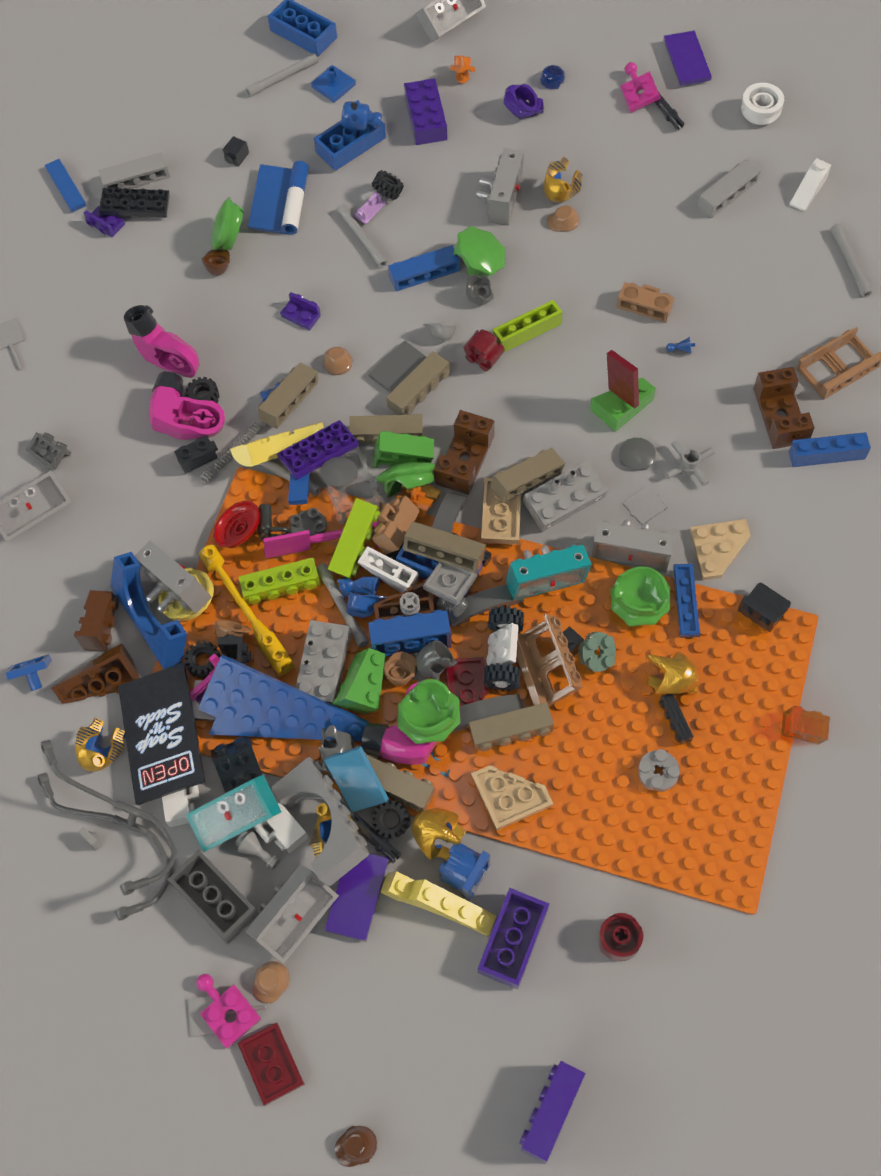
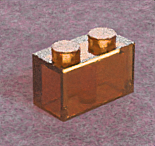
(805, 725)

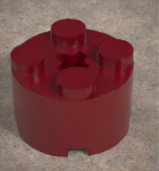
(483, 349)
(632, 935)

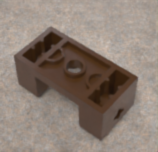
(776, 393)
(471, 438)

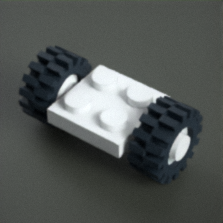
(503, 648)

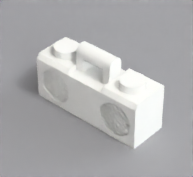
(178, 805)
(285, 829)

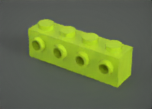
(528, 325)
(353, 538)
(279, 581)

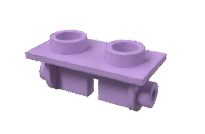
(370, 208)

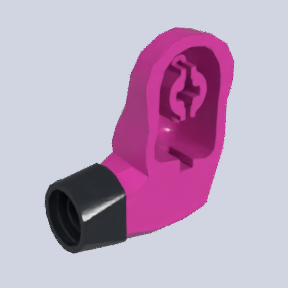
(159, 346)
(179, 415)
(394, 744)

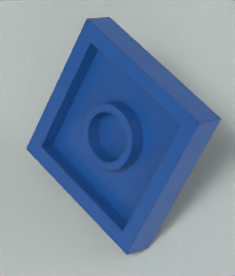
(333, 83)
(29, 669)

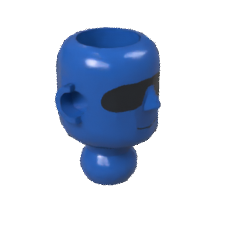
(358, 116)

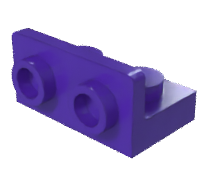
(104, 223)
(301, 311)

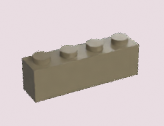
(418, 384)
(288, 395)
(367, 428)
(527, 474)
(444, 547)
(511, 726)
(403, 785)

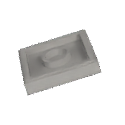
(449, 582)

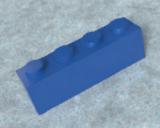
(424, 268)
(829, 449)

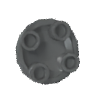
(637, 453)
(339, 472)
(308, 520)

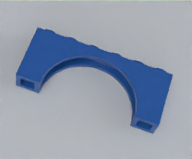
(164, 640)

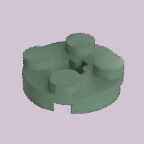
(607, 651)

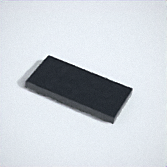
(134, 202)

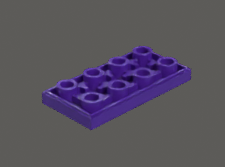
(687, 58)
(317, 449)
(357, 898)

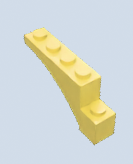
(438, 901)

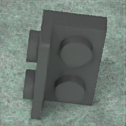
(47, 450)

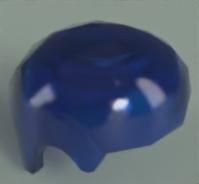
(552, 77)

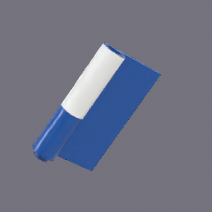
(278, 198)

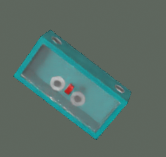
(547, 571)
(233, 813)

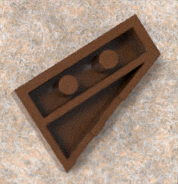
(390, 606)
(98, 621)

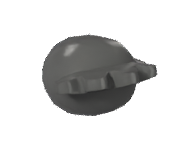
(432, 661)
(343, 743)

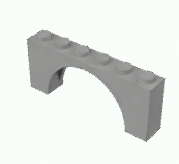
(344, 846)

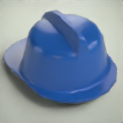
(361, 605)

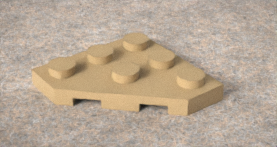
(718, 546)
(509, 796)

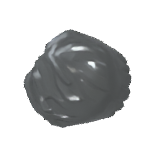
(479, 289)
(453, 610)

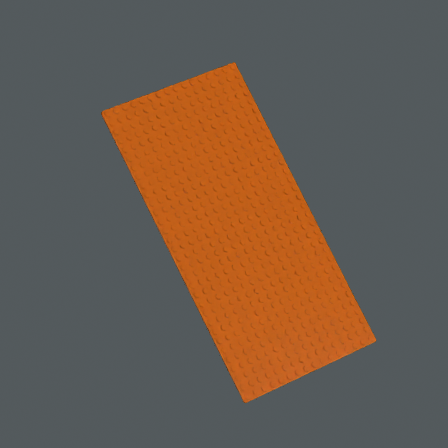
(696, 839)

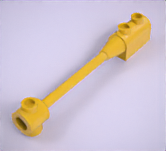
(266, 639)

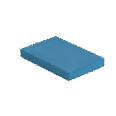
(356, 779)

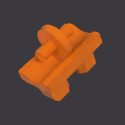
(462, 66)
(419, 500)

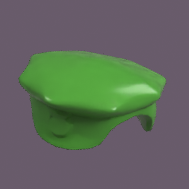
(226, 225)
(480, 251)
(409, 474)
(640, 596)
(429, 712)

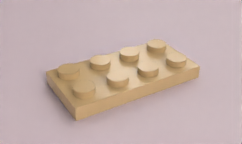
(499, 519)

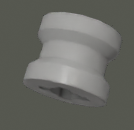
(409, 599)

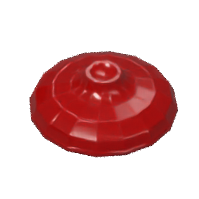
(236, 524)

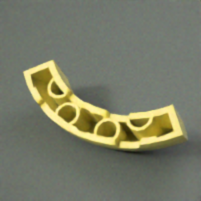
(268, 447)

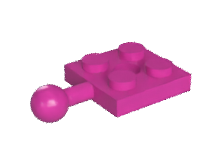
(643, 82)
(230, 1000)

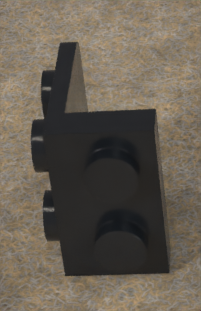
(764, 606)
(235, 648)
(235, 763)

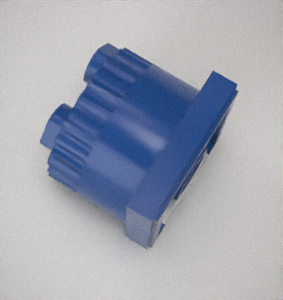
(464, 869)

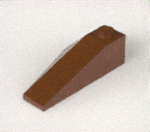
(98, 676)

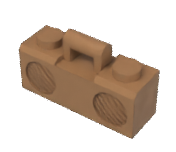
(645, 301)
(394, 524)

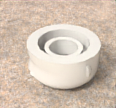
(762, 103)

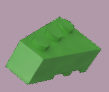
(616, 411)
(401, 448)
(363, 683)

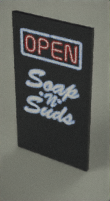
(161, 734)

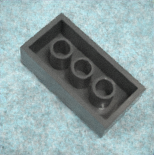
(213, 896)

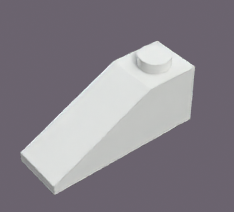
(810, 185)
(388, 570)

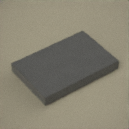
(396, 366)

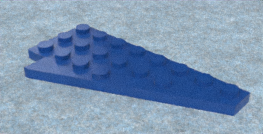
(262, 706)

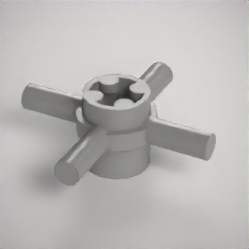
(690, 462)

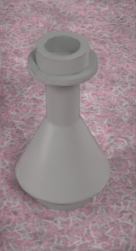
(249, 844)

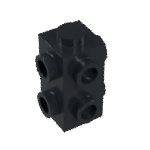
(196, 454)

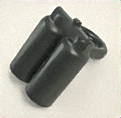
(265, 523)

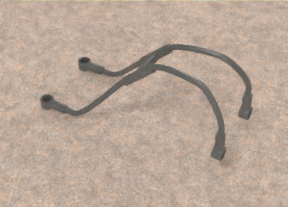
(127, 887)

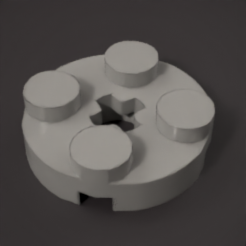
(658, 759)

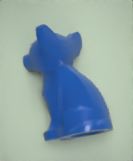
(364, 585)

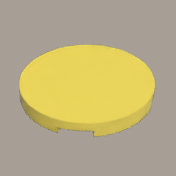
(176, 611)

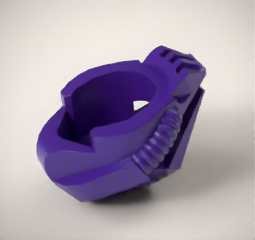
(516, 103)

